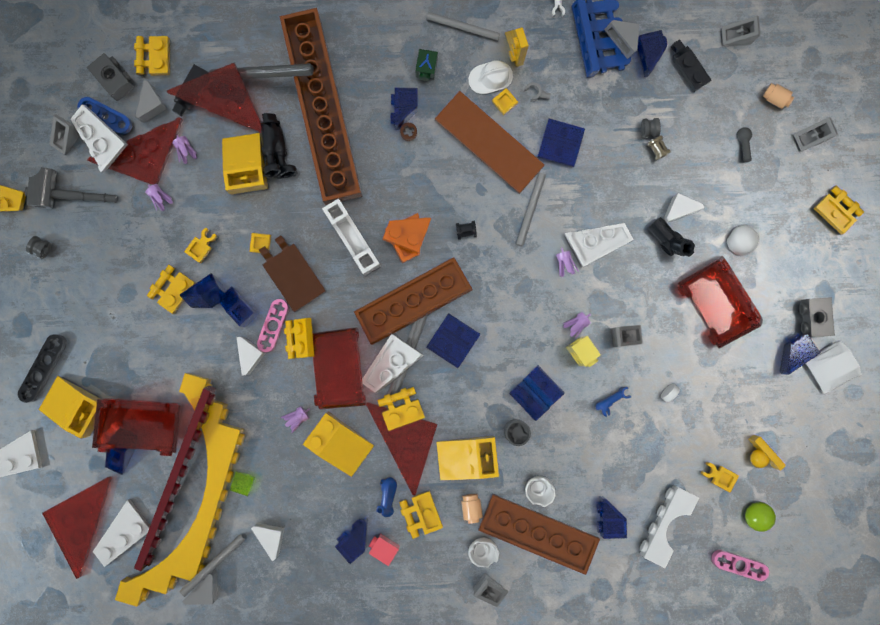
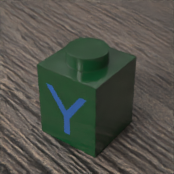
(426, 64)

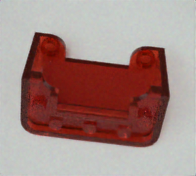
(721, 302)
(338, 369)
(137, 425)

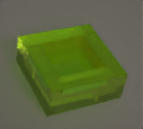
(242, 483)

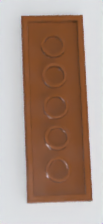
(489, 142)
(413, 301)
(539, 534)

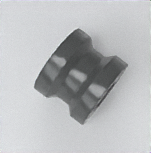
(650, 127)
(38, 247)

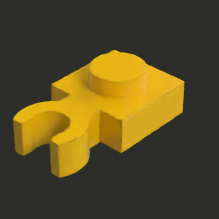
(199, 248)
(722, 477)

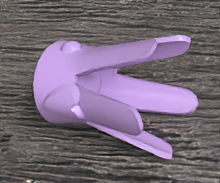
(182, 146)
(155, 194)
(565, 258)
(581, 322)
(296, 418)

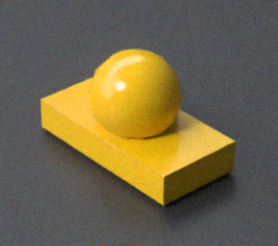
(764, 454)

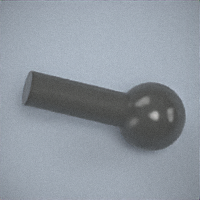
(744, 136)

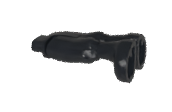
(274, 146)

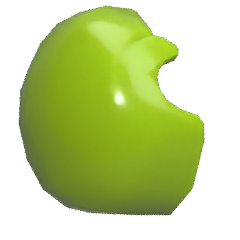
(760, 516)

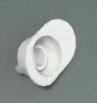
(490, 77)

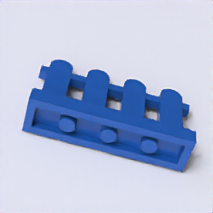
(589, 39)

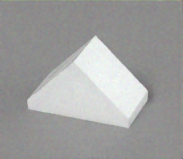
(680, 207)
(248, 355)
(270, 538)

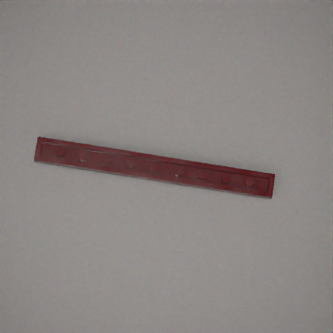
(178, 472)

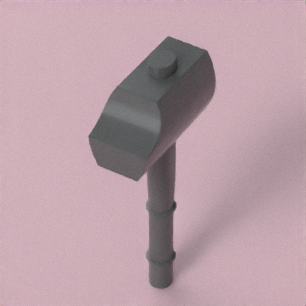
(42, 191)

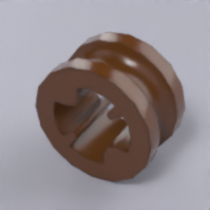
(406, 137)

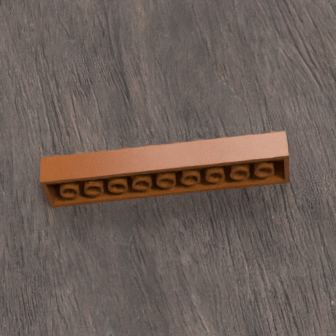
(321, 107)

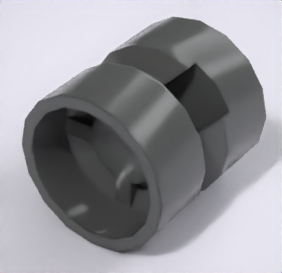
(517, 432)

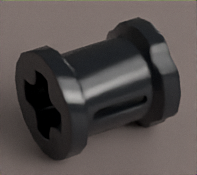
(466, 230)

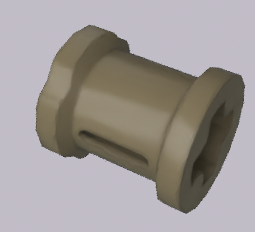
(658, 147)

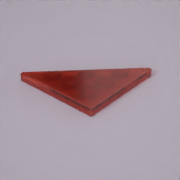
(222, 94)
(147, 153)
(407, 444)
(75, 523)

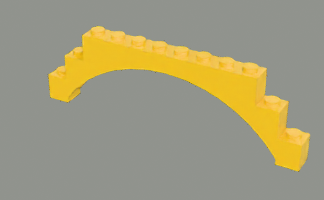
(188, 557)

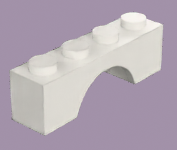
(351, 237)
(677, 503)

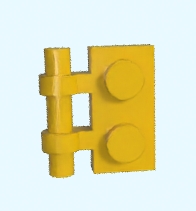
(158, 55)
(835, 213)
(171, 297)
(303, 338)
(404, 413)
(426, 512)

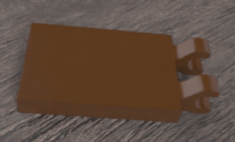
(292, 275)

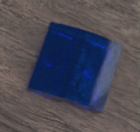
(561, 142)
(453, 340)
(536, 393)

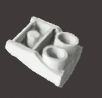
(833, 366)

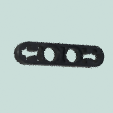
(39, 366)

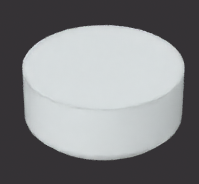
(670, 393)

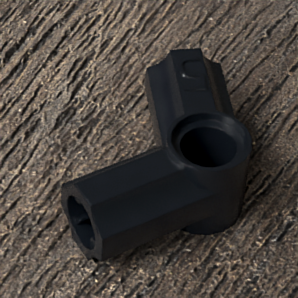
(670, 240)

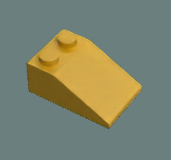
(338, 444)

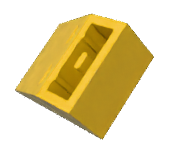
(243, 164)
(70, 407)
(467, 458)

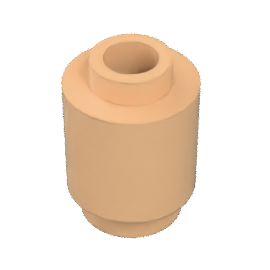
(778, 96)
(471, 508)

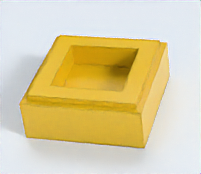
(505, 101)
(259, 241)

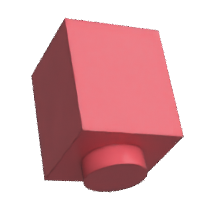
(383, 549)

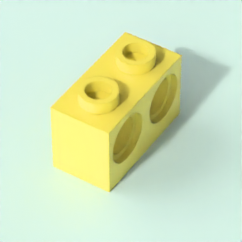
(584, 351)

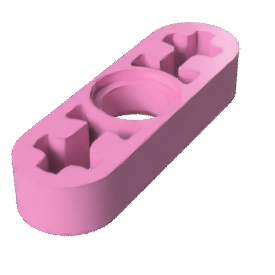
(262, 337)
(754, 564)

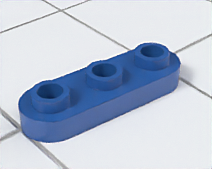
(115, 118)

